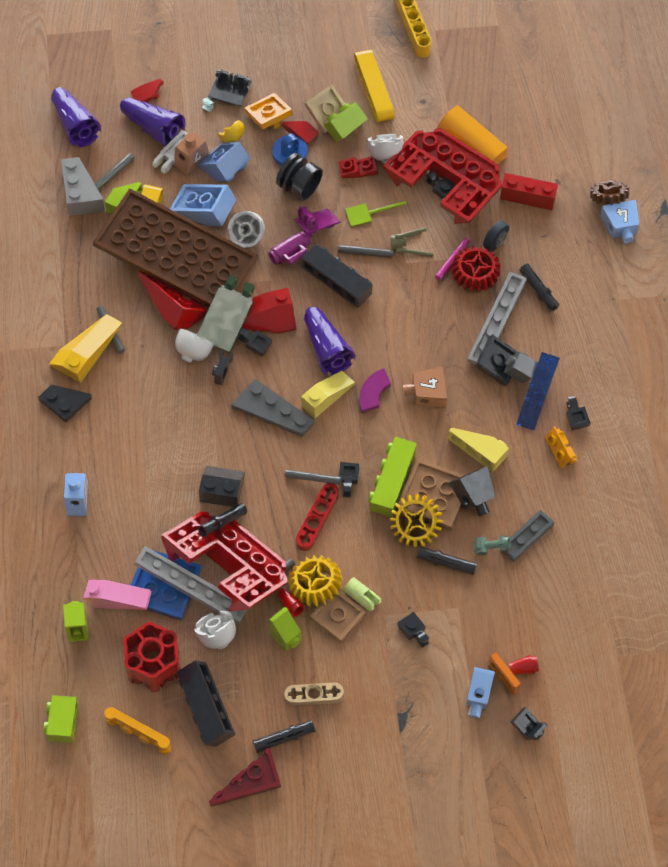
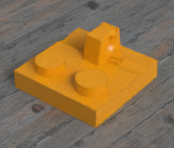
(268, 111)

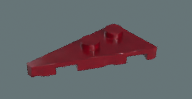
(255, 779)

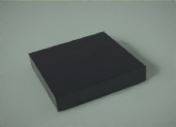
(494, 358)

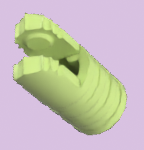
(362, 594)

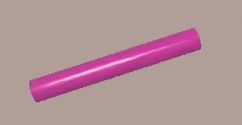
(441, 273)

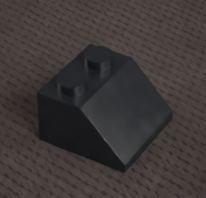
(221, 486)

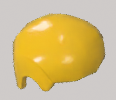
(233, 133)

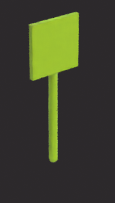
(360, 215)

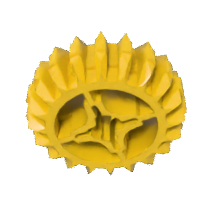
(402, 510)
(319, 585)

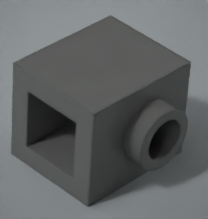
(520, 367)

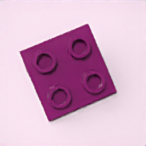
(315, 221)

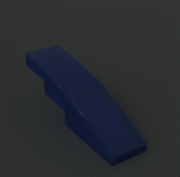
(538, 391)

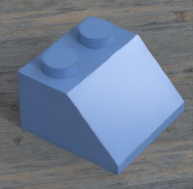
(225, 161)

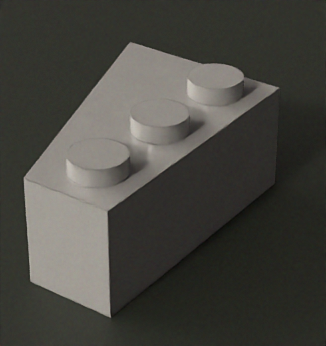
(80, 189)

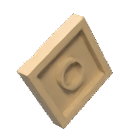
(324, 105)

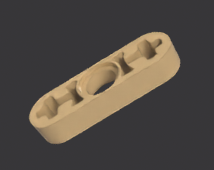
(309, 701)

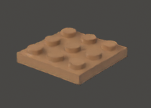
(434, 483)

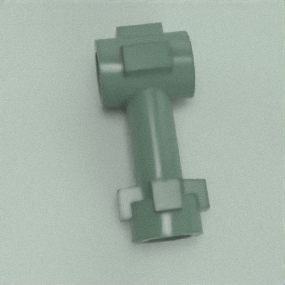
(481, 544)

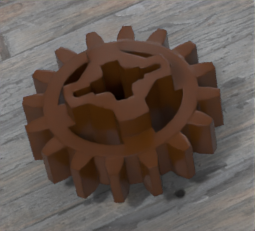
(609, 192)

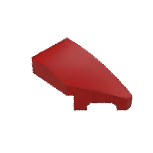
(147, 91)
(301, 129)

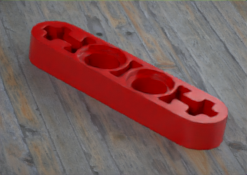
(314, 515)

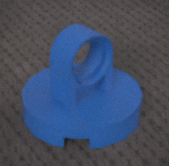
(287, 146)

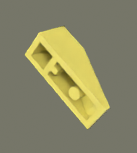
(325, 393)
(481, 447)

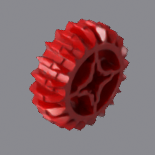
(486, 272)

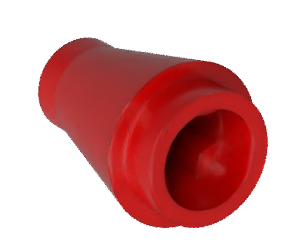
(291, 602)
(525, 665)

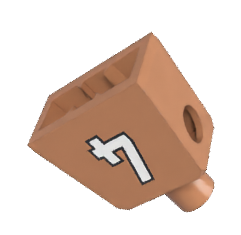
(190, 153)
(427, 388)

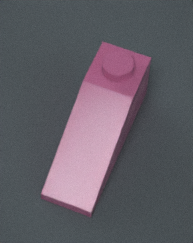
(116, 595)

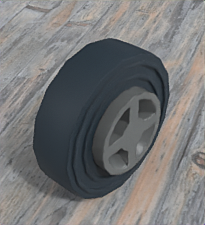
(496, 235)

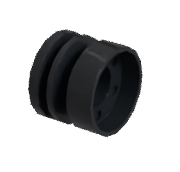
(299, 176)

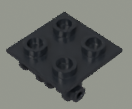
(230, 88)

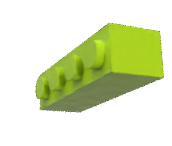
(393, 476)

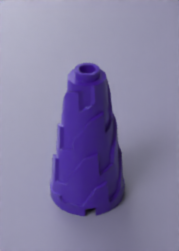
(76, 120)
(155, 120)
(329, 346)

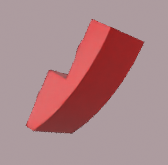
(358, 168)

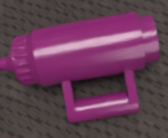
(290, 249)

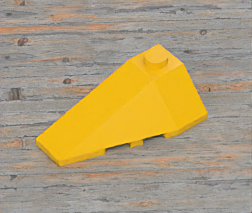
(83, 351)

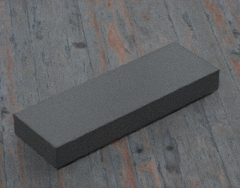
(528, 535)

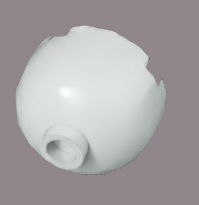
(385, 146)
(246, 229)
(192, 346)
(216, 630)

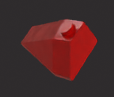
(172, 305)
(272, 312)

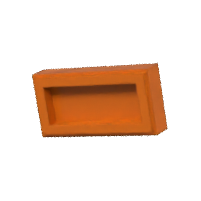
(504, 673)

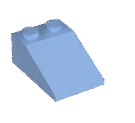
(204, 203)

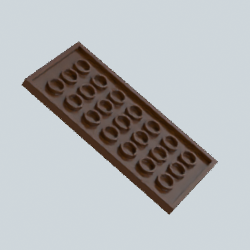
(172, 248)

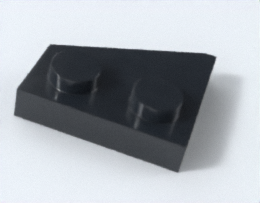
(64, 401)

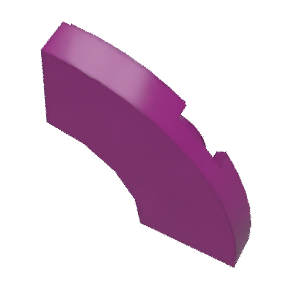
(372, 389)

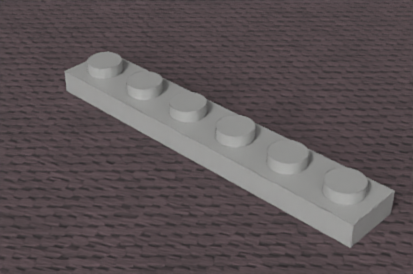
(499, 313)
(186, 582)

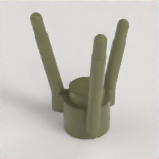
(399, 241)

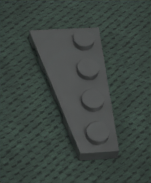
(264, 403)

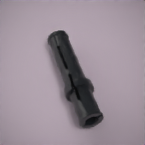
(543, 292)
(236, 512)
(446, 560)
(285, 735)

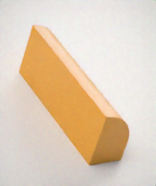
(472, 133)

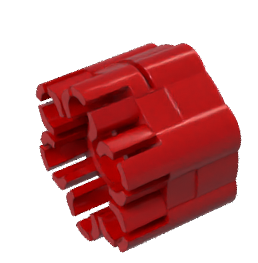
(151, 671)

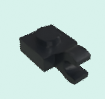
(440, 187)
(255, 342)
(220, 370)
(576, 416)
(349, 474)
(414, 628)

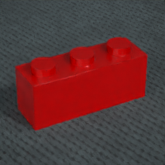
(528, 191)

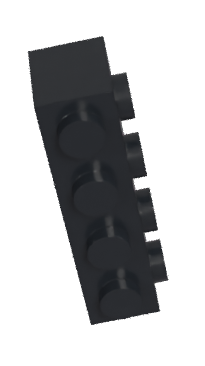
(337, 275)
(205, 703)

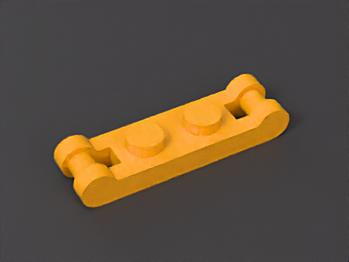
(144, 733)

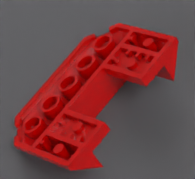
(473, 173)
(252, 565)

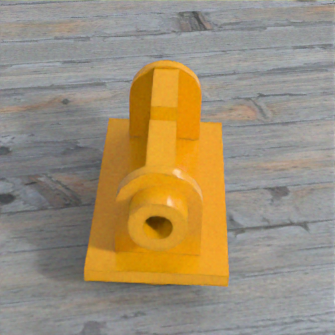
(557, 441)

